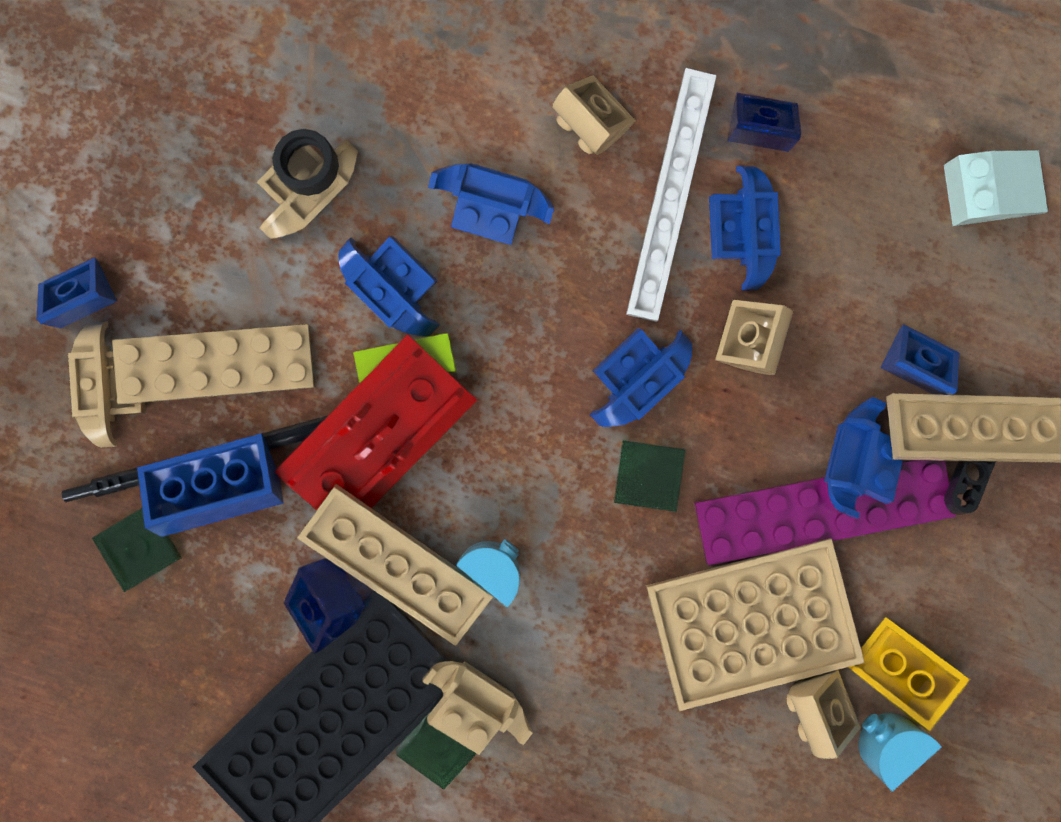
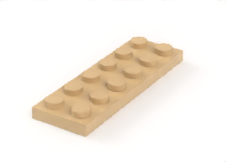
(213, 364)
(974, 428)
(395, 565)

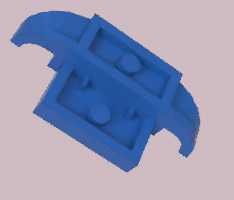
(490, 200)
(747, 226)
(390, 284)
(640, 376)
(861, 460)

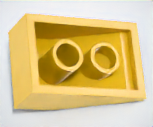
(909, 675)

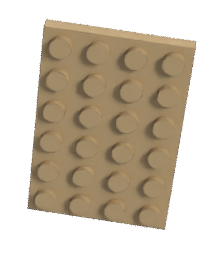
(754, 624)

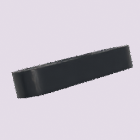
(960, 482)

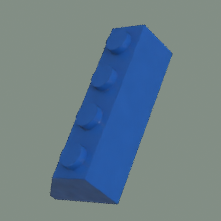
(209, 486)

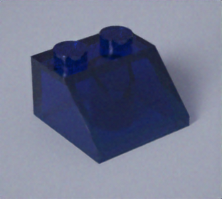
(323, 603)

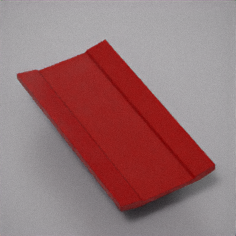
(378, 428)

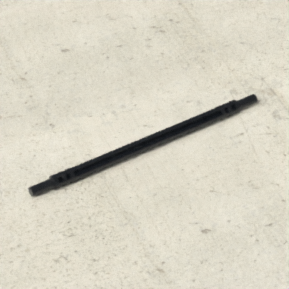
(129, 478)

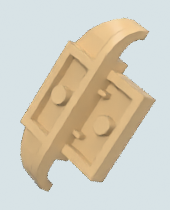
(296, 209)
(95, 386)
(474, 706)

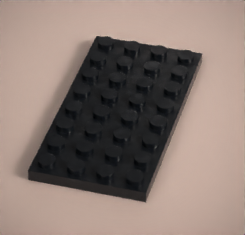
(327, 721)

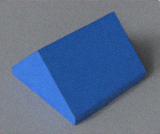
(73, 295)
(923, 362)

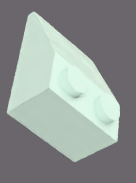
(995, 186)

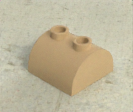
(592, 114)
(754, 336)
(824, 713)

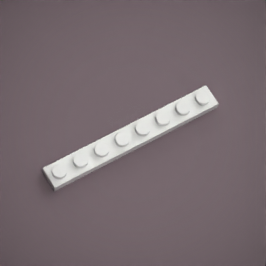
(671, 195)

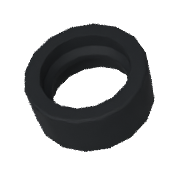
(291, 143)

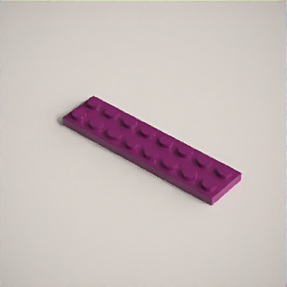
(803, 514)

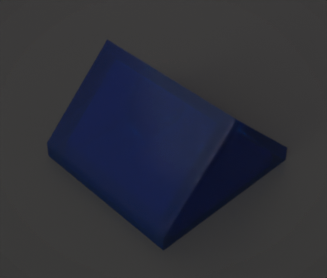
(764, 122)

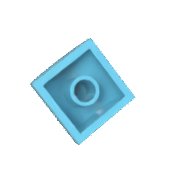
(493, 568)
(894, 747)

